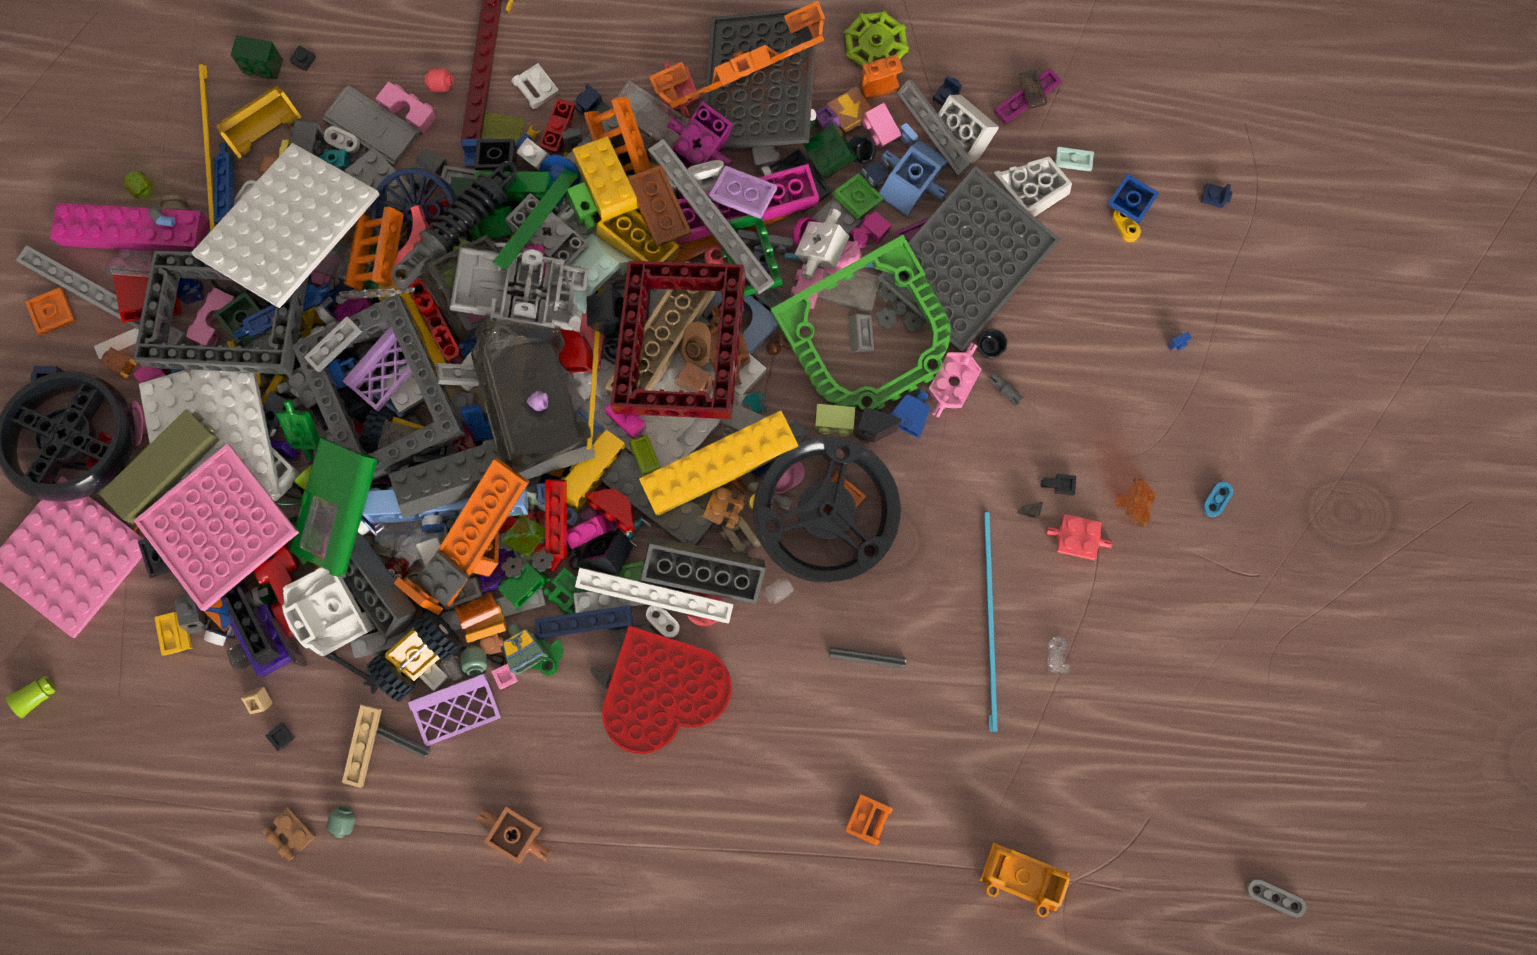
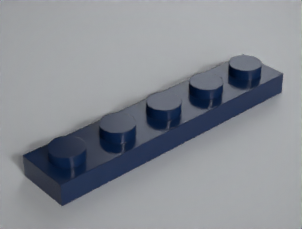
(584, 622)

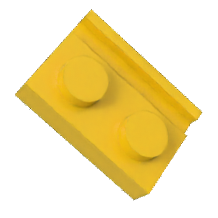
(171, 635)

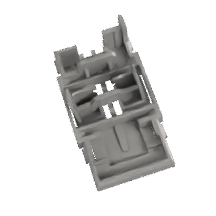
(483, 287)

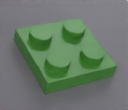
(858, 196)

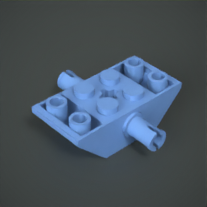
(906, 189)

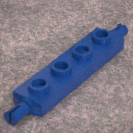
(223, 183)
(261, 321)

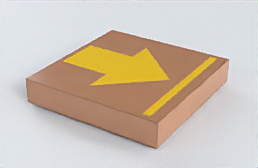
(850, 109)

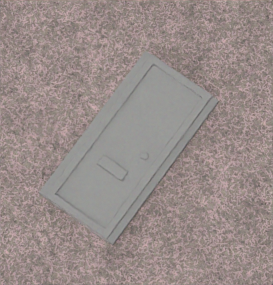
(371, 124)

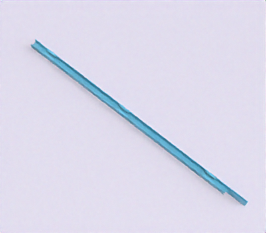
(992, 718)

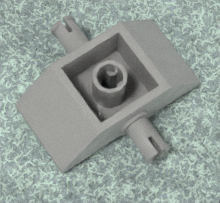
(560, 239)

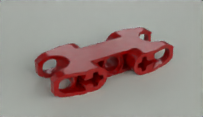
(433, 315)
(279, 574)

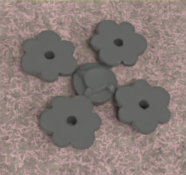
(899, 308)
(508, 566)

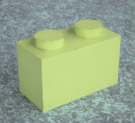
(834, 419)

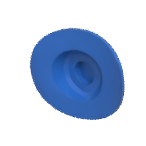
(555, 166)

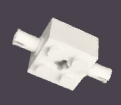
(822, 244)

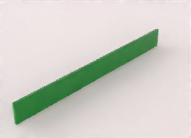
(535, 219)

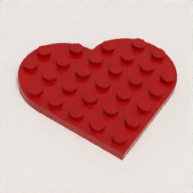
(660, 689)

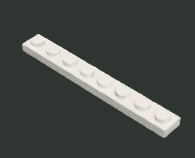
(654, 595)

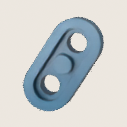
(1217, 500)

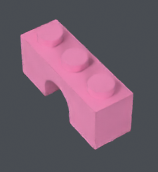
(394, 98)
(201, 330)

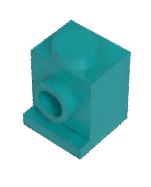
(340, 157)

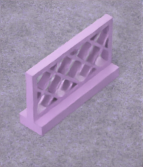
(375, 359)
(444, 695)

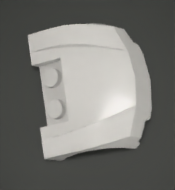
(323, 612)

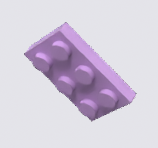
(743, 192)

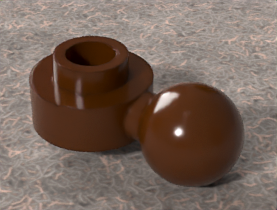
(774, 347)

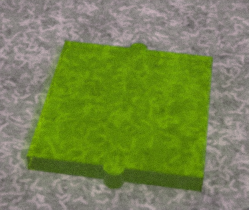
(524, 536)

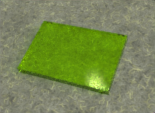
(502, 127)

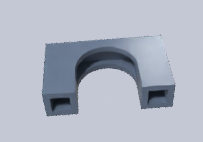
(762, 322)

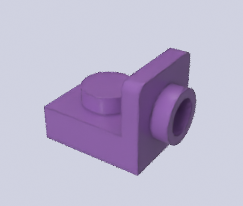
(826, 116)

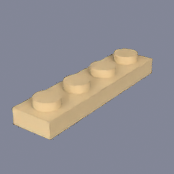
(361, 745)

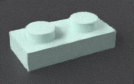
(1074, 159)

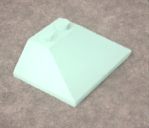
(602, 263)

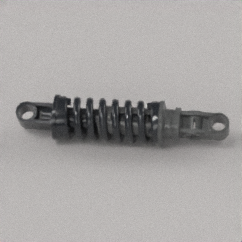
(455, 221)

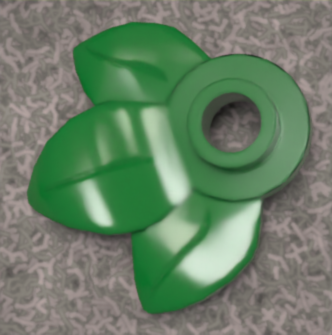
(555, 652)

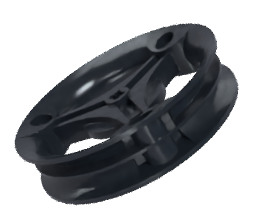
(841, 511)

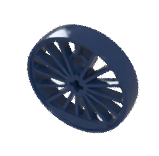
(378, 205)

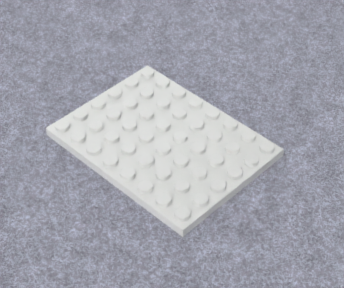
(285, 224)
(227, 403)

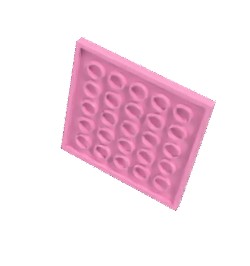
(215, 527)
(68, 559)

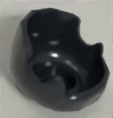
(863, 148)
(991, 343)

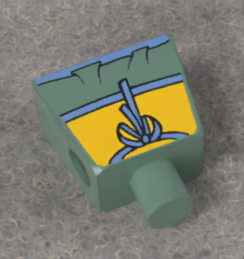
(522, 649)

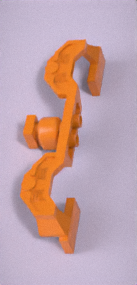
(744, 63)

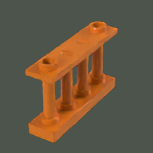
(629, 130)
(386, 250)

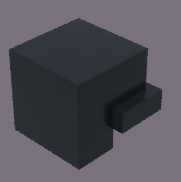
(605, 311)

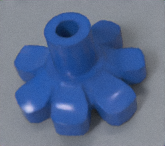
(467, 346)

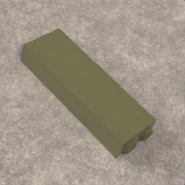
(160, 466)

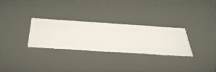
(119, 342)

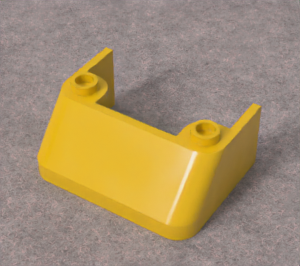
(257, 119)

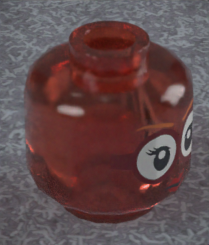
(398, 567)

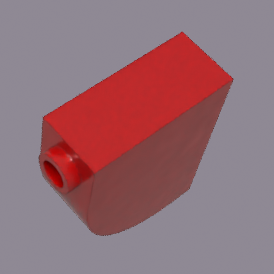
(131, 297)
(576, 353)

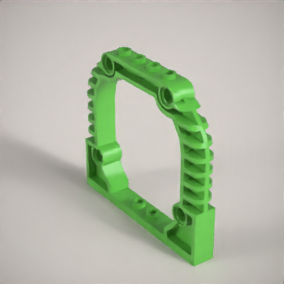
(891, 258)

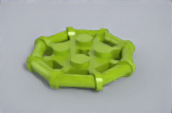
(875, 31)

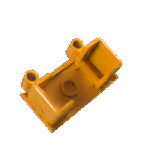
(1025, 878)

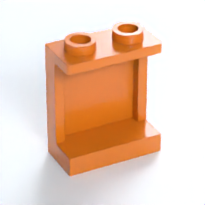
(880, 77)

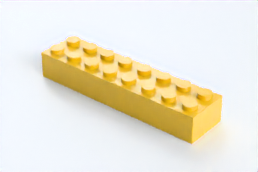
(718, 463)

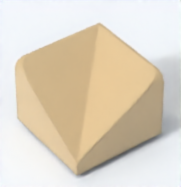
(257, 700)

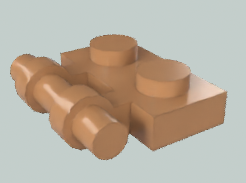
(717, 504)
(295, 831)

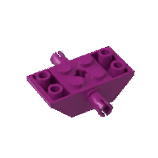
(707, 126)

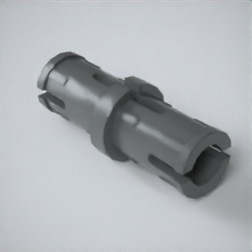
(1005, 388)

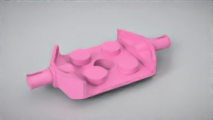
(961, 367)

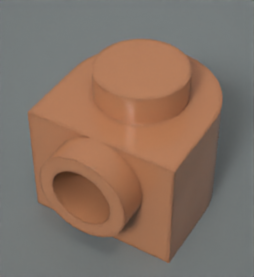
(492, 644)

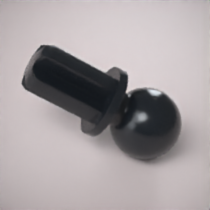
(573, 553)

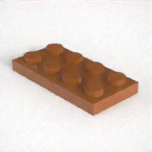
(659, 206)

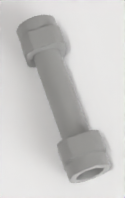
(785, 502)

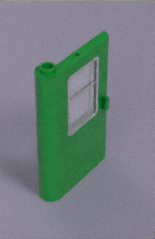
(333, 506)

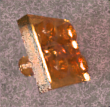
(1138, 502)

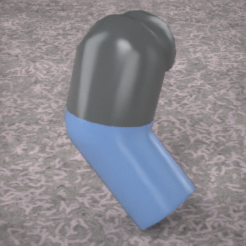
(156, 215)

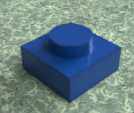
(1179, 342)

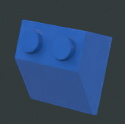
(1133, 198)

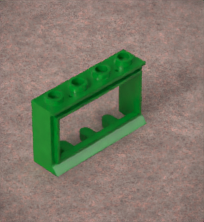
(748, 221)

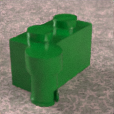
(494, 225)
(522, 588)

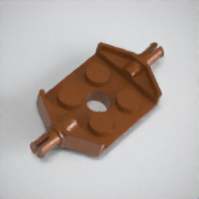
(743, 355)

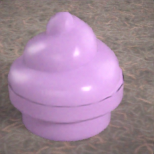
(538, 401)

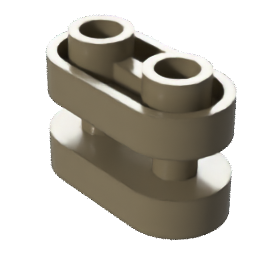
(737, 546)

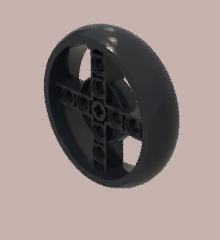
(20, 413)

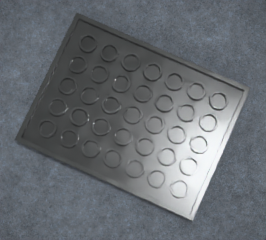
(773, 101)
(975, 254)

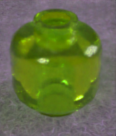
(138, 184)

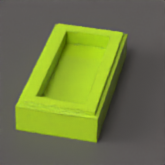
(644, 455)

